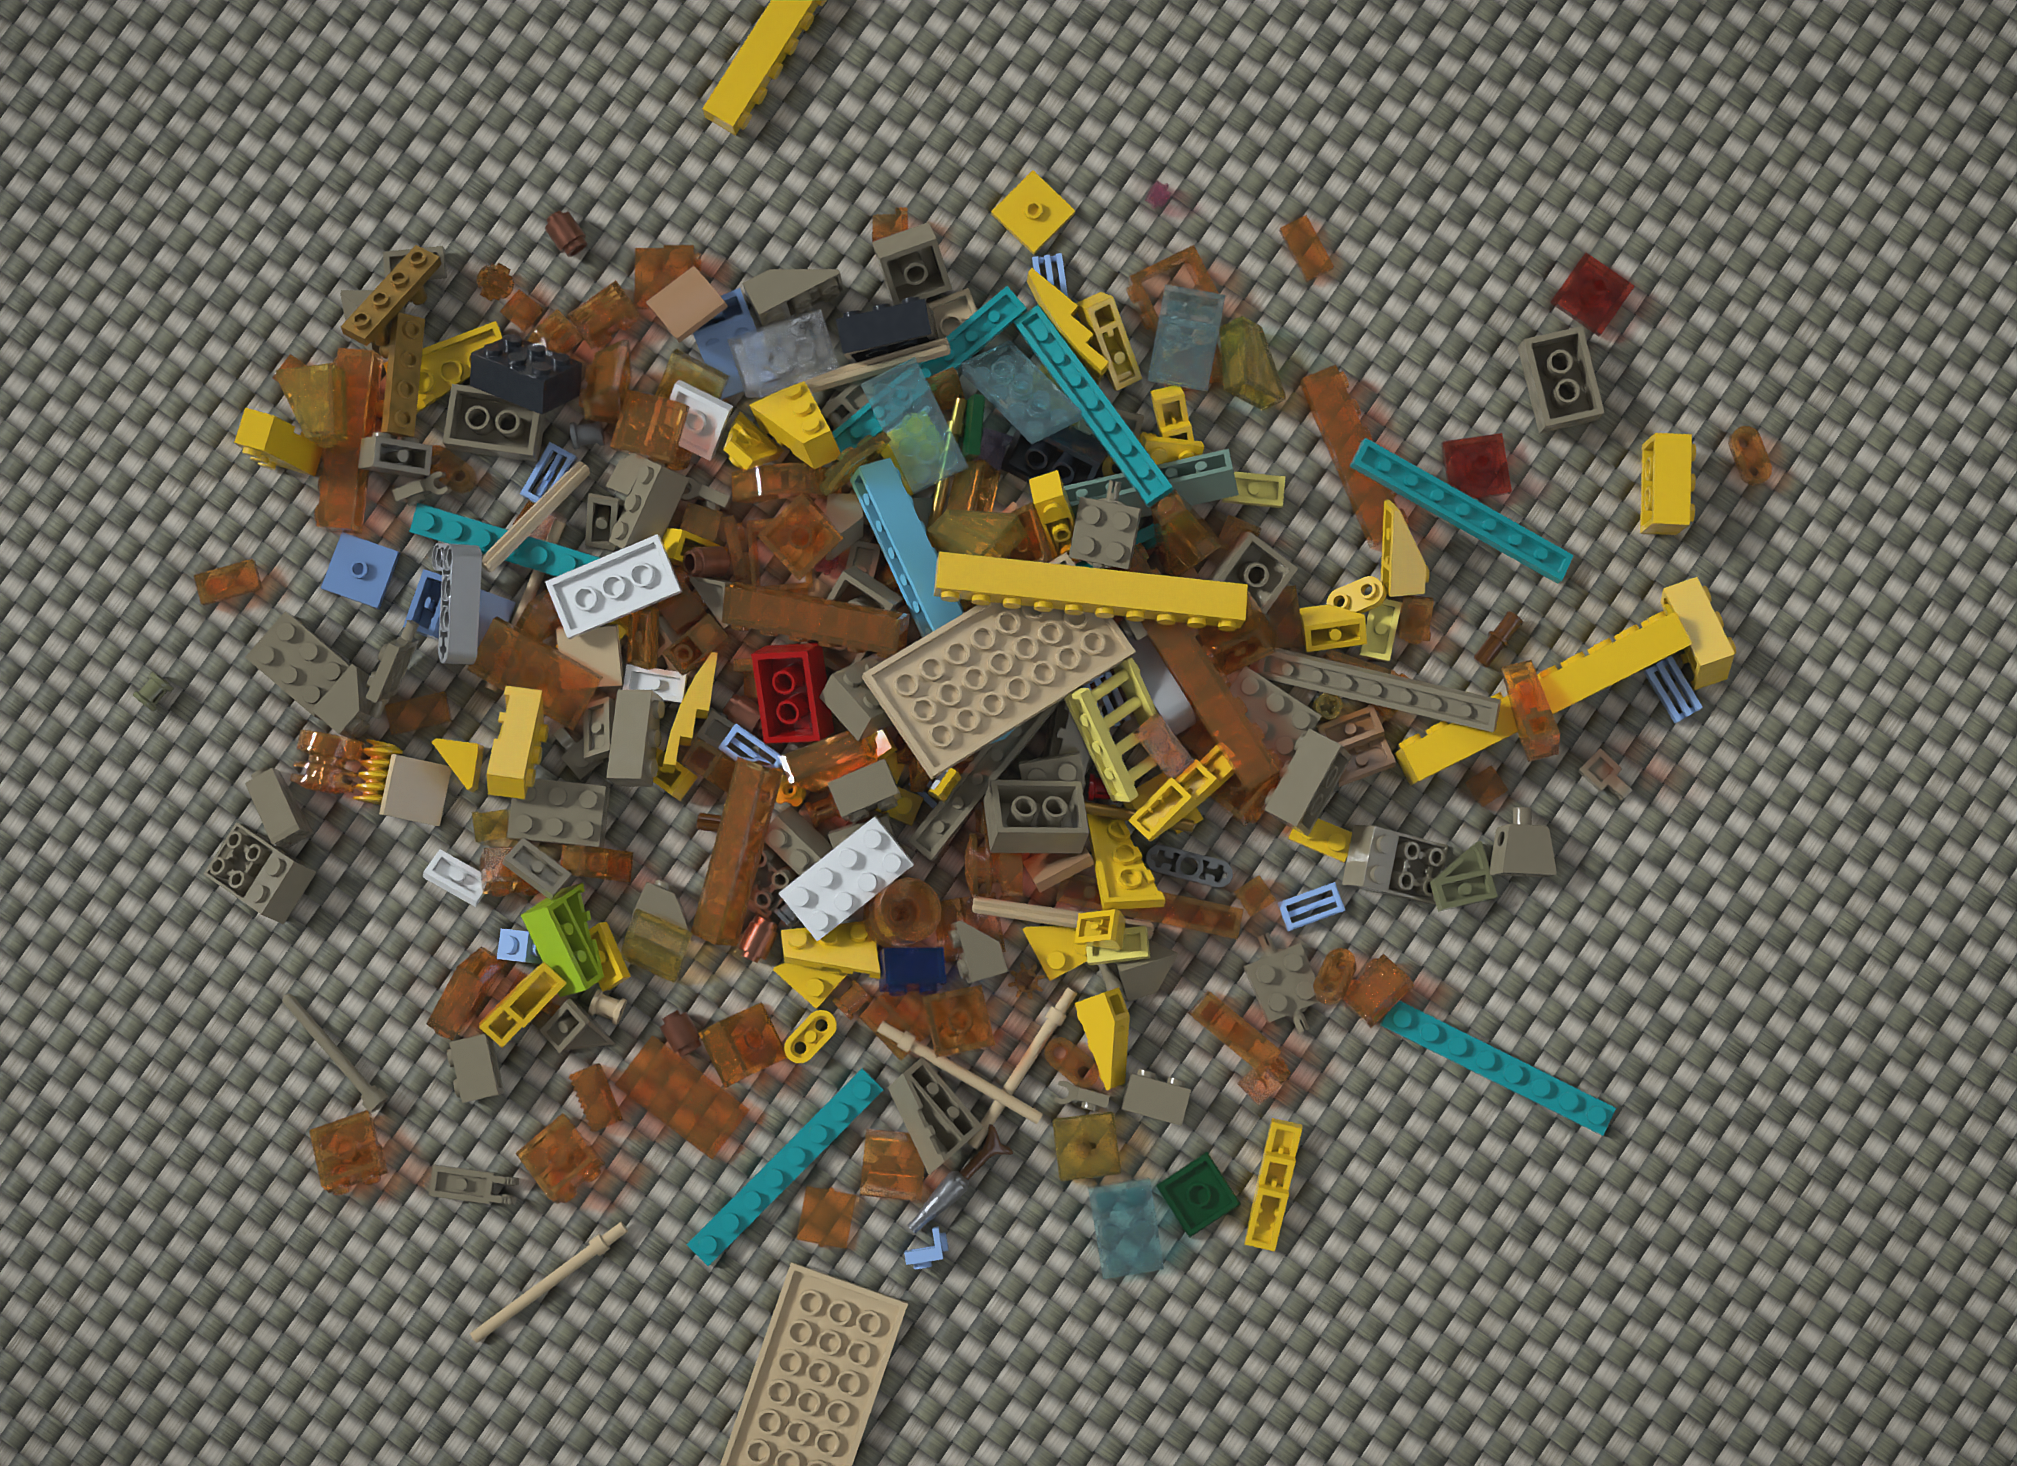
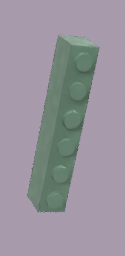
(1195, 478)

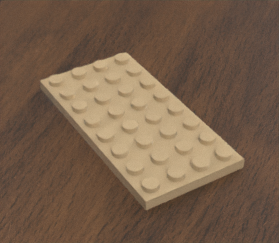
(990, 675)
(815, 1373)

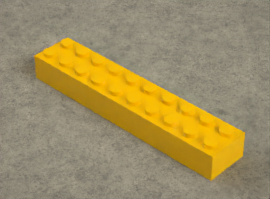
(1575, 681)

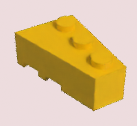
(797, 423)
(275, 444)
(1710, 648)
(518, 744)

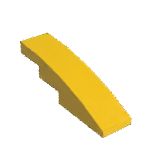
(1061, 313)
(694, 704)
(1182, 795)
(1273, 1184)

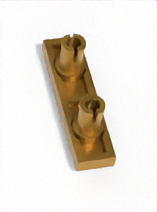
(401, 285)
(403, 375)

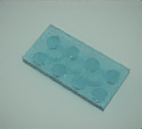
(1021, 392)
(914, 425)

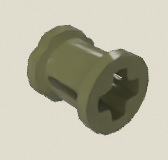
(153, 691)

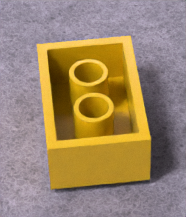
(1667, 484)

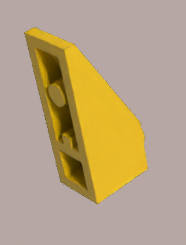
(1109, 339)
(1401, 562)

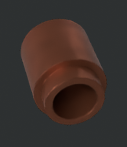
(566, 233)
(706, 561)
(744, 713)
(758, 939)
(680, 1033)

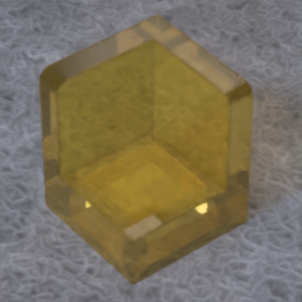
(491, 826)

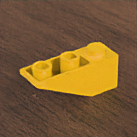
(1054, 511)
(1107, 1031)

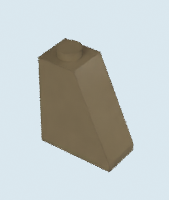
(278, 808)

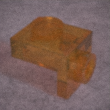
(946, 388)
(1415, 618)
(1260, 1086)

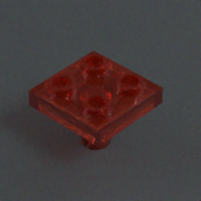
(1592, 294)
(1477, 466)

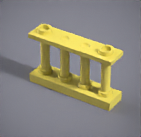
(1096, 734)

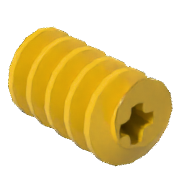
(377, 771)

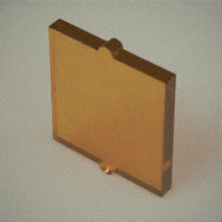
(826, 1217)

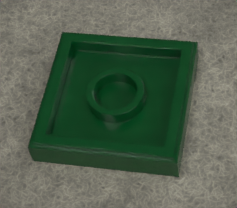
(973, 419)
(1198, 1194)

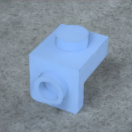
(517, 946)
(923, 1256)

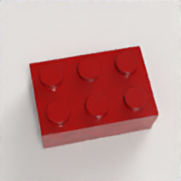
(788, 693)

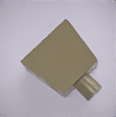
(1522, 848)

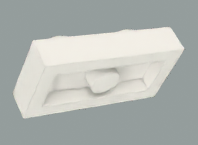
(666, 683)
(455, 877)

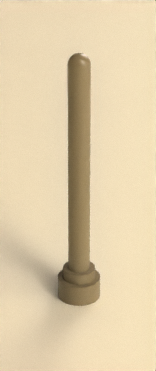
(372, 1096)

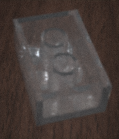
(783, 353)

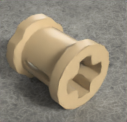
(607, 1006)

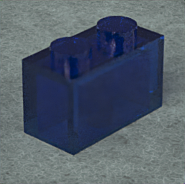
(912, 970)

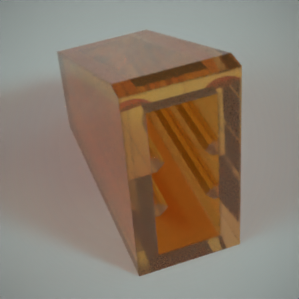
(1181, 534)
(828, 760)
(465, 993)

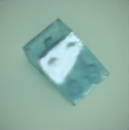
(1186, 337)
(1125, 1227)

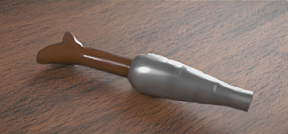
(957, 1182)

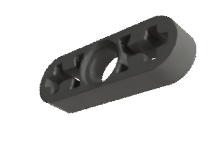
(1209, 879)

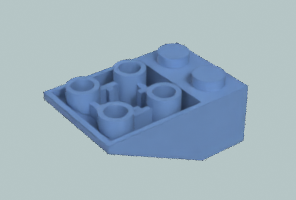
(714, 334)
(426, 607)

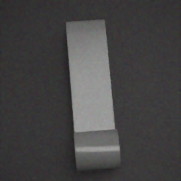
(459, 601)
(1162, 687)

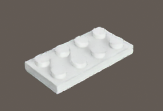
(613, 586)
(846, 878)

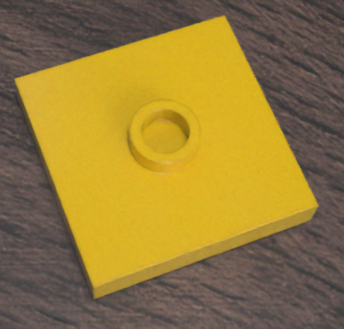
(1033, 212)

